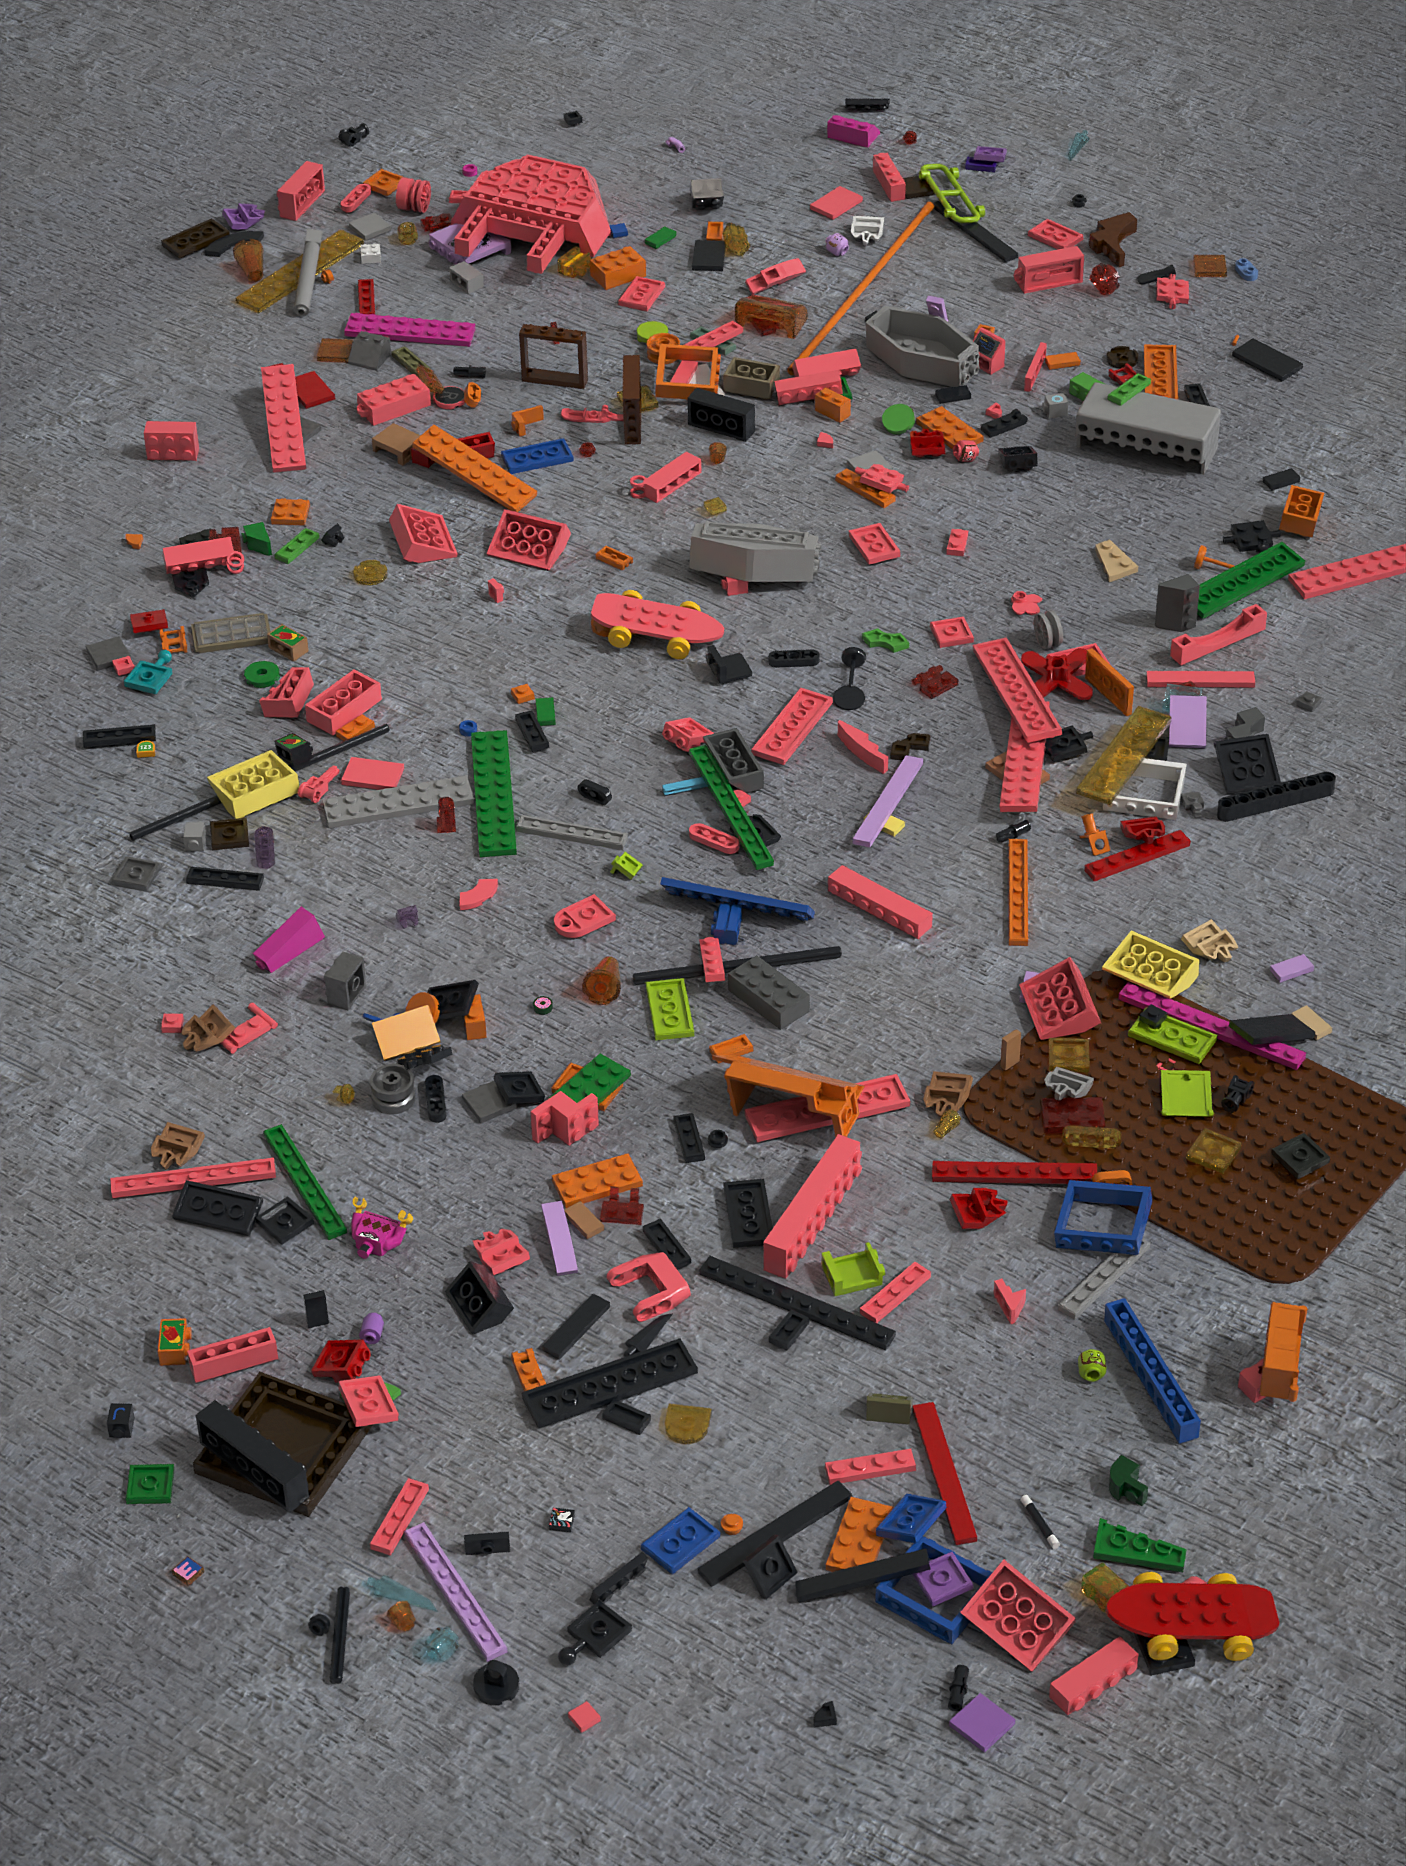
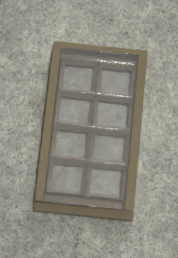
(230, 633)

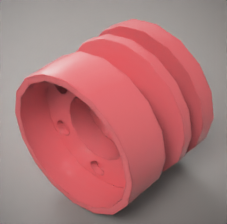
(413, 195)

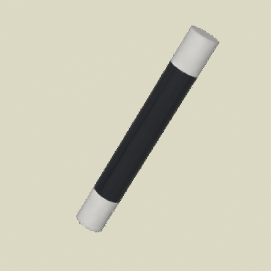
(1040, 1521)

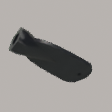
(1153, 275)

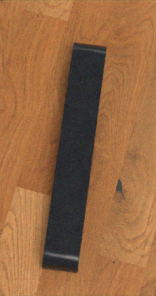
(1276, 796)

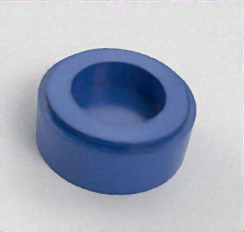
(467, 727)

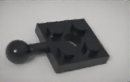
(597, 1642)

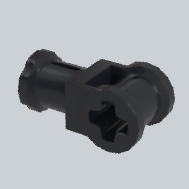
(353, 135)
(1238, 1092)

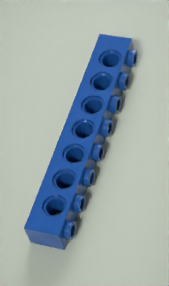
(1152, 1371)

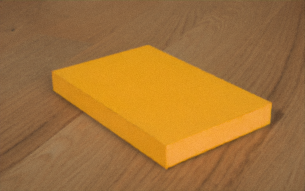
(406, 1032)

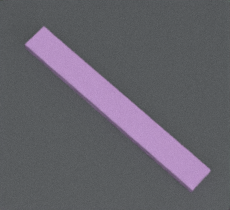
(887, 801)
(455, 1592)

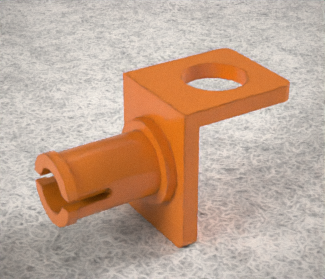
(1094, 834)

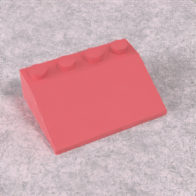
(421, 535)
(528, 540)
(1060, 1001)
(1018, 1615)

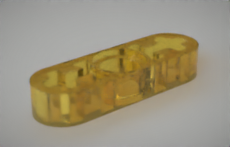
(1083, 1141)

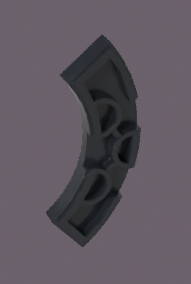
(224, 243)

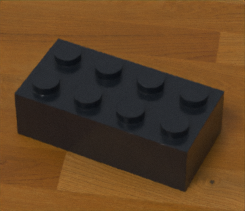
(721, 414)

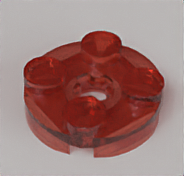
(1097, 278)

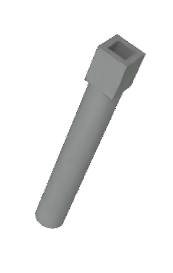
(307, 272)

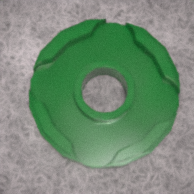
(253, 672)

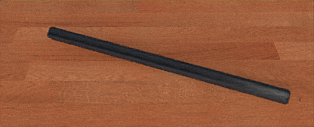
(773, 960)

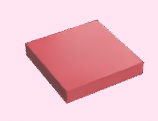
(951, 632)

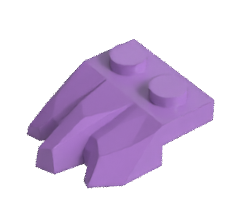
(243, 216)

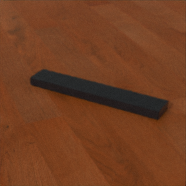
(862, 1575)

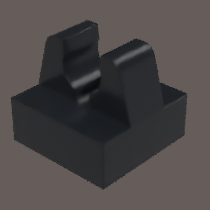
(333, 534)

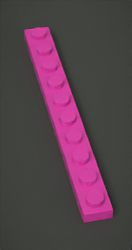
(1275, 1051)

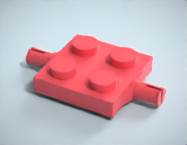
(1172, 291)
(882, 478)

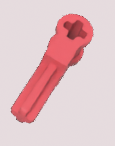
(317, 787)

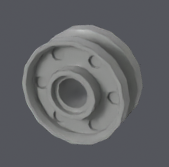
(1048, 629)

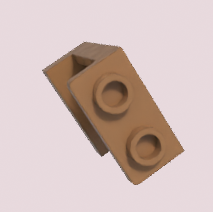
(397, 441)

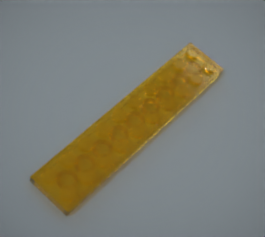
(286, 278)

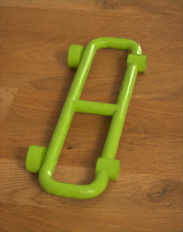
(953, 175)

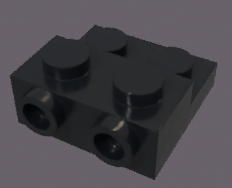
(1018, 457)

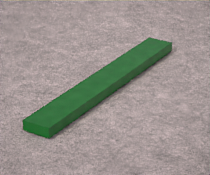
(305, 1182)

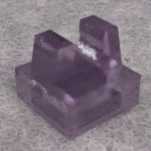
(407, 913)

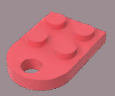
(583, 917)

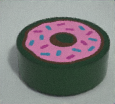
(542, 1005)

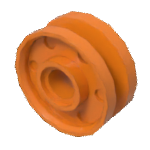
(654, 342)

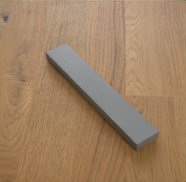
(572, 832)
(1099, 1281)

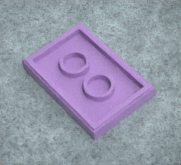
(1187, 721)

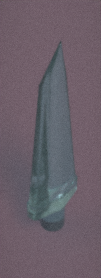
(1078, 143)
(393, 1590)

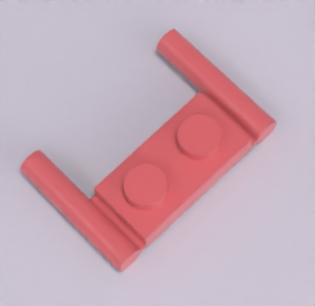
(249, 1030)

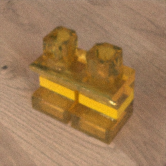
(574, 263)

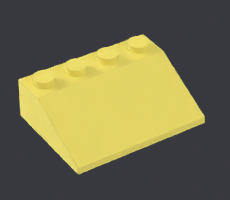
(254, 784)
(1153, 965)

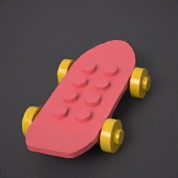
(632, 614)

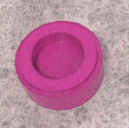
(469, 170)

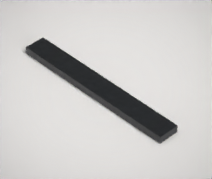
(981, 235)
(785, 1526)

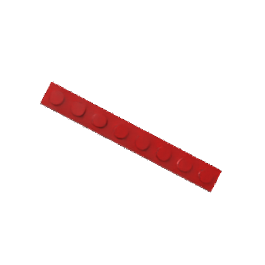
(1012, 1172)

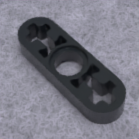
(805, 658)
(439, 1092)

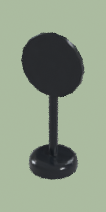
(850, 696)

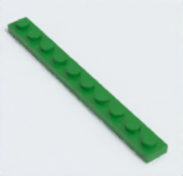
(731, 807)

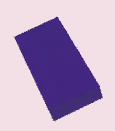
(980, 165)

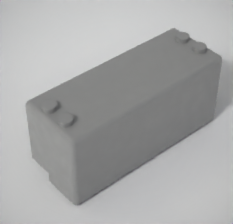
(1152, 418)

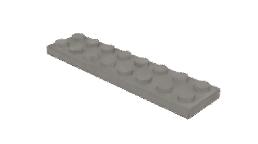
(396, 801)

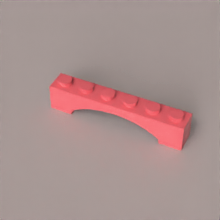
(1246, 624)

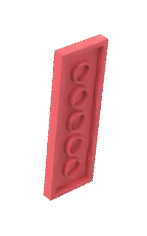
(792, 726)

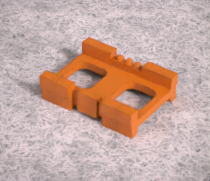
(179, 640)

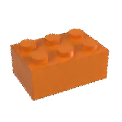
(617, 267)
(1301, 511)

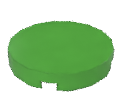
(898, 418)

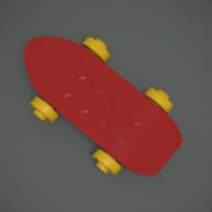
(1195, 1612)

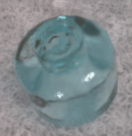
(442, 1644)

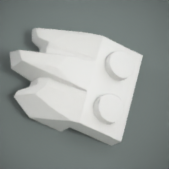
(867, 228)

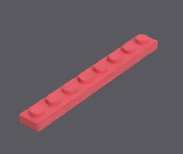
(208, 1175)

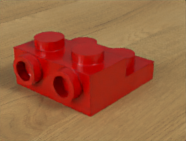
(341, 1360)

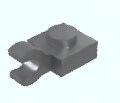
(1193, 802)

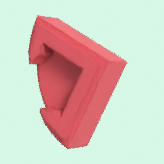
(994, 411)
(825, 440)

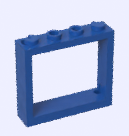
(1108, 1194)
(919, 1614)

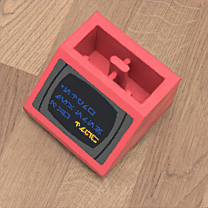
(990, 351)

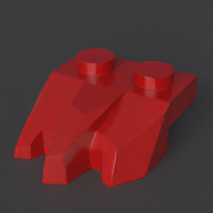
(927, 443)
(1143, 828)
(978, 1208)

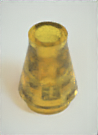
(948, 1121)

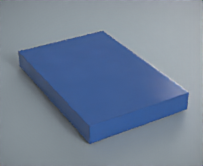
(911, 1518)
(680, 1540)

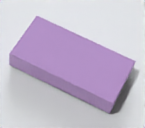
(1292, 968)

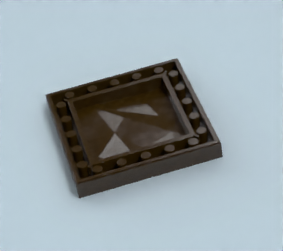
(303, 1424)

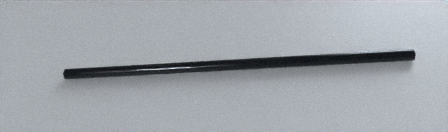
(213, 801)

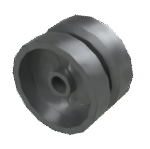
(392, 1089)

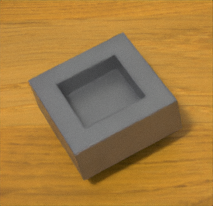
(1309, 701)

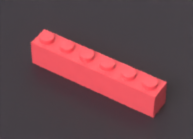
(880, 901)

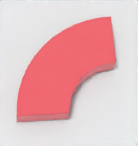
(481, 892)

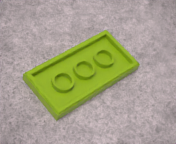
(669, 1009)
(1175, 1038)

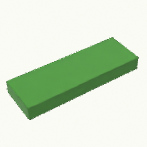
(1129, 389)
(296, 546)

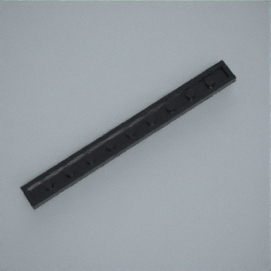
(794, 1300)

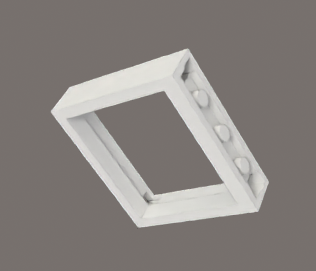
(1159, 770)

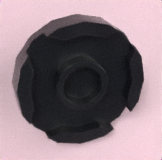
(496, 1683)

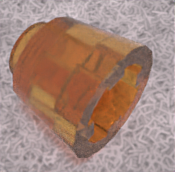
(717, 452)
(401, 1615)

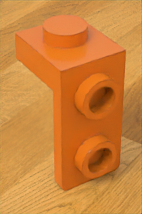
(525, 417)

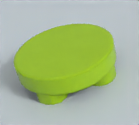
(650, 328)

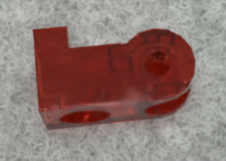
(446, 822)

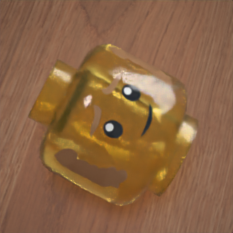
(407, 233)

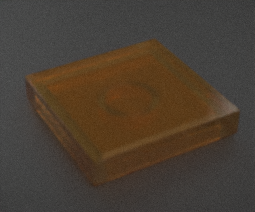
(1210, 266)
(334, 350)

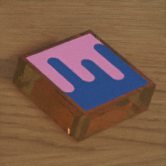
(188, 1571)

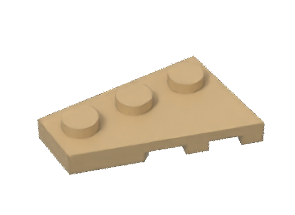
(1115, 561)

